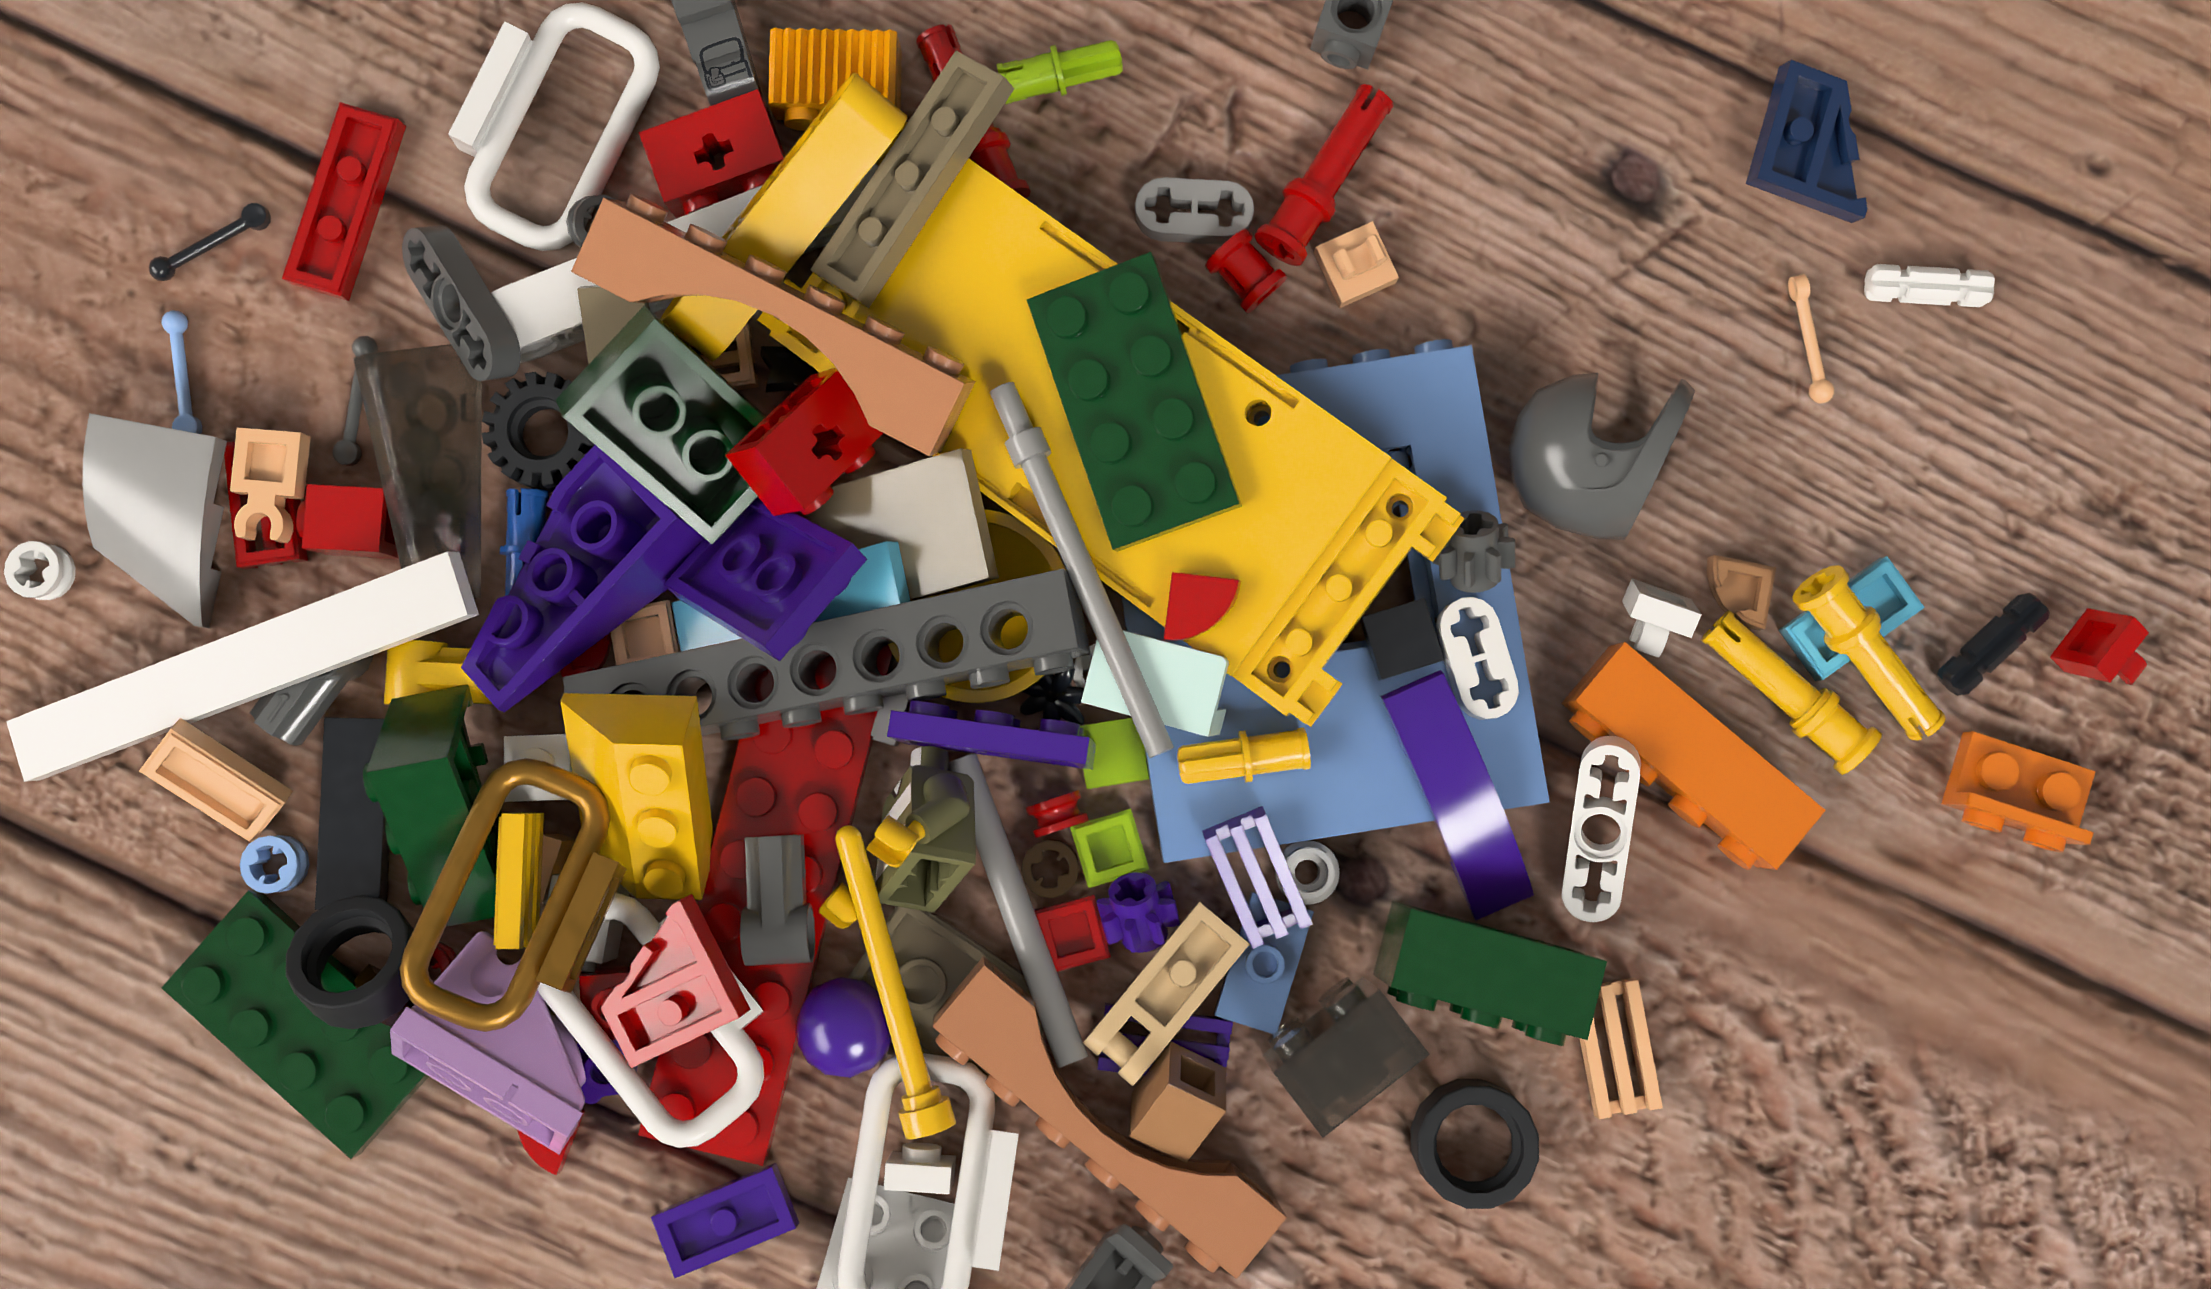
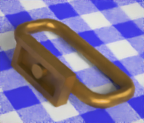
(566, 924)

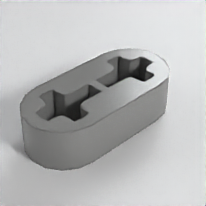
(1193, 195)

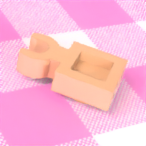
(268, 470)

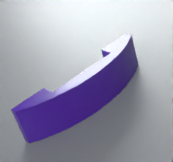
(1459, 794)

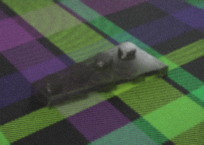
(427, 451)

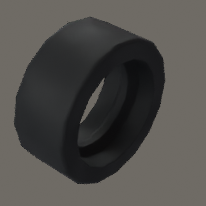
(323, 936)
(1520, 1164)

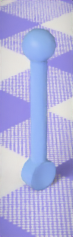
(176, 324)

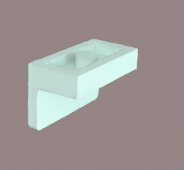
(1179, 678)

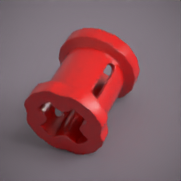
(1245, 270)

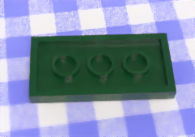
(1133, 402)
(330, 1074)

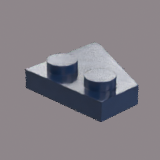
(1809, 143)

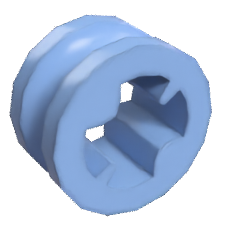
(290, 874)

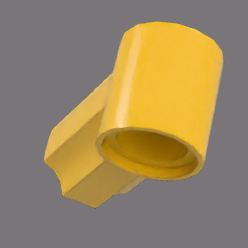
(427, 667)

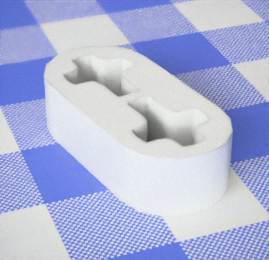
(1492, 654)

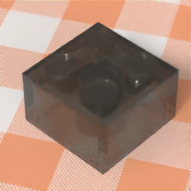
(1343, 1053)

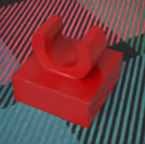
(2103, 647)

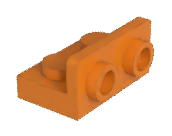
(2019, 789)

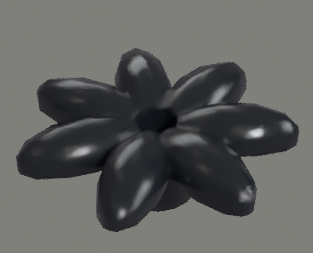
(1056, 697)

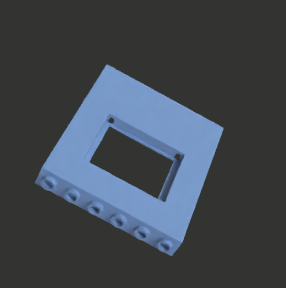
(1358, 769)

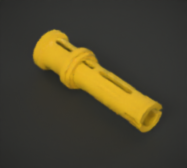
(1854, 631)
(1812, 711)

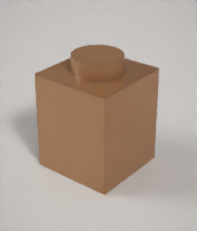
(1178, 1102)

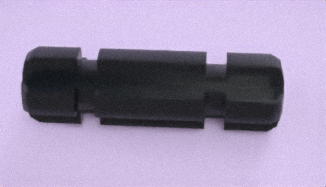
(1993, 644)

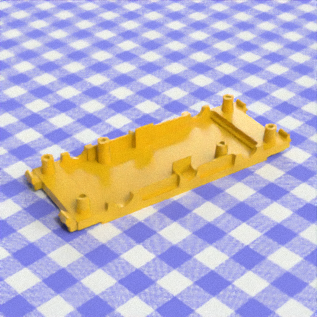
(1312, 492)

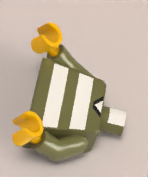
(922, 840)

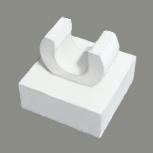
(1657, 615)

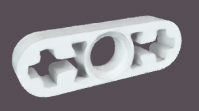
(1577, 868)

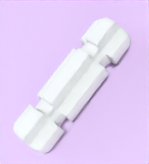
(1929, 285)

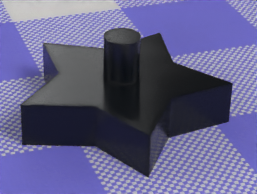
(786, 369)

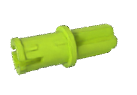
(1058, 70)

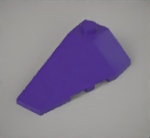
(584, 576)

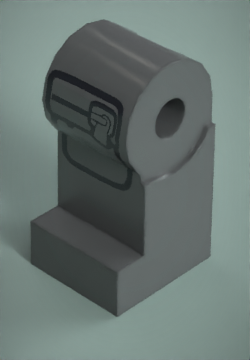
(718, 47)

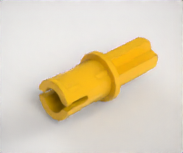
(1244, 756)

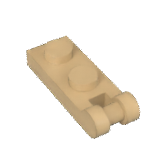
(1168, 991)

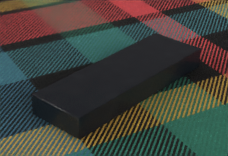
(351, 827)

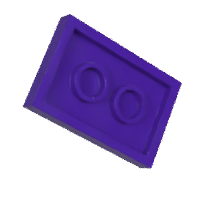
(767, 577)
(992, 735)

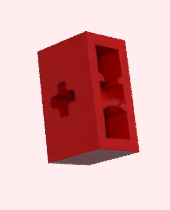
(685, 148)
(805, 445)

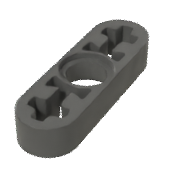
(461, 303)

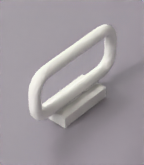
(504, 95)
(627, 1080)
(982, 1180)

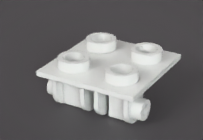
(904, 1243)

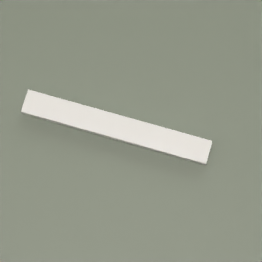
(244, 666)

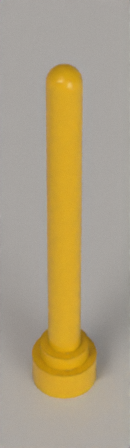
(924, 1106)

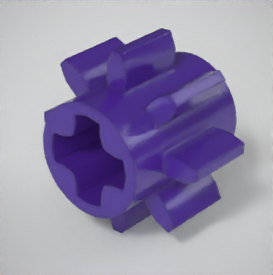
(1138, 912)

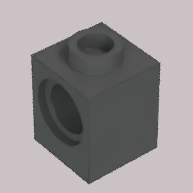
(1348, 46)

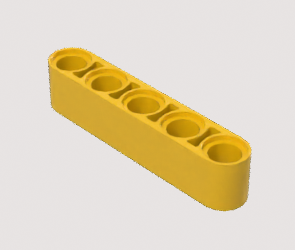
(794, 204)

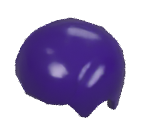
(843, 1028)

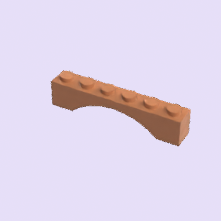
(651, 261)
(1205, 1200)

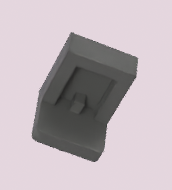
(1123, 1260)

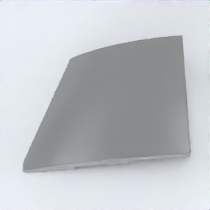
(154, 508)

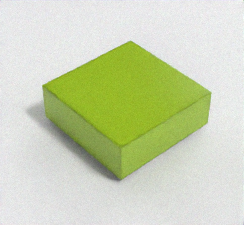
(1118, 754)
(1109, 847)

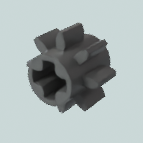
(1477, 553)

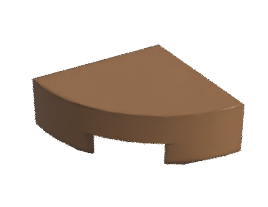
(1742, 589)

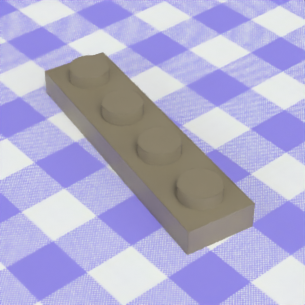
(912, 178)

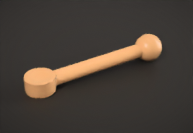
(1799, 290)

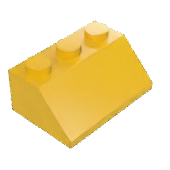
(654, 777)

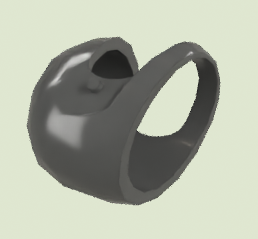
(1578, 478)

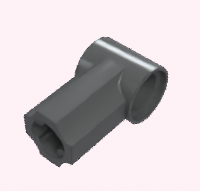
(298, 708)
(777, 918)

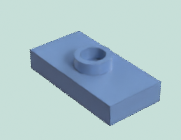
(1262, 976)

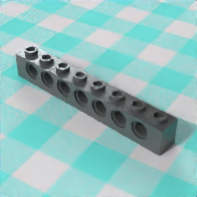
(854, 641)

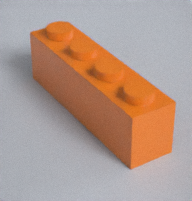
(1693, 759)

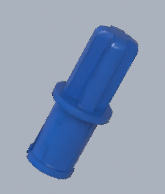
(524, 522)

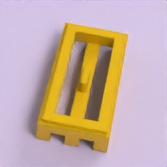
(518, 879)

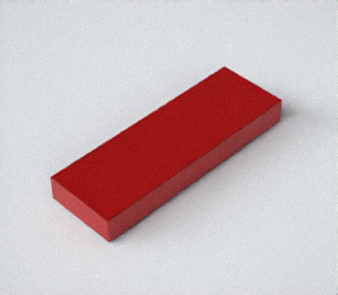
(344, 201)

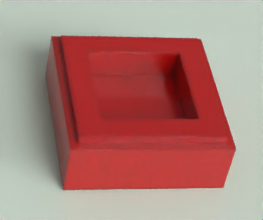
(1073, 932)

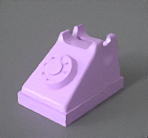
(517, 1073)

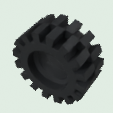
(507, 429)

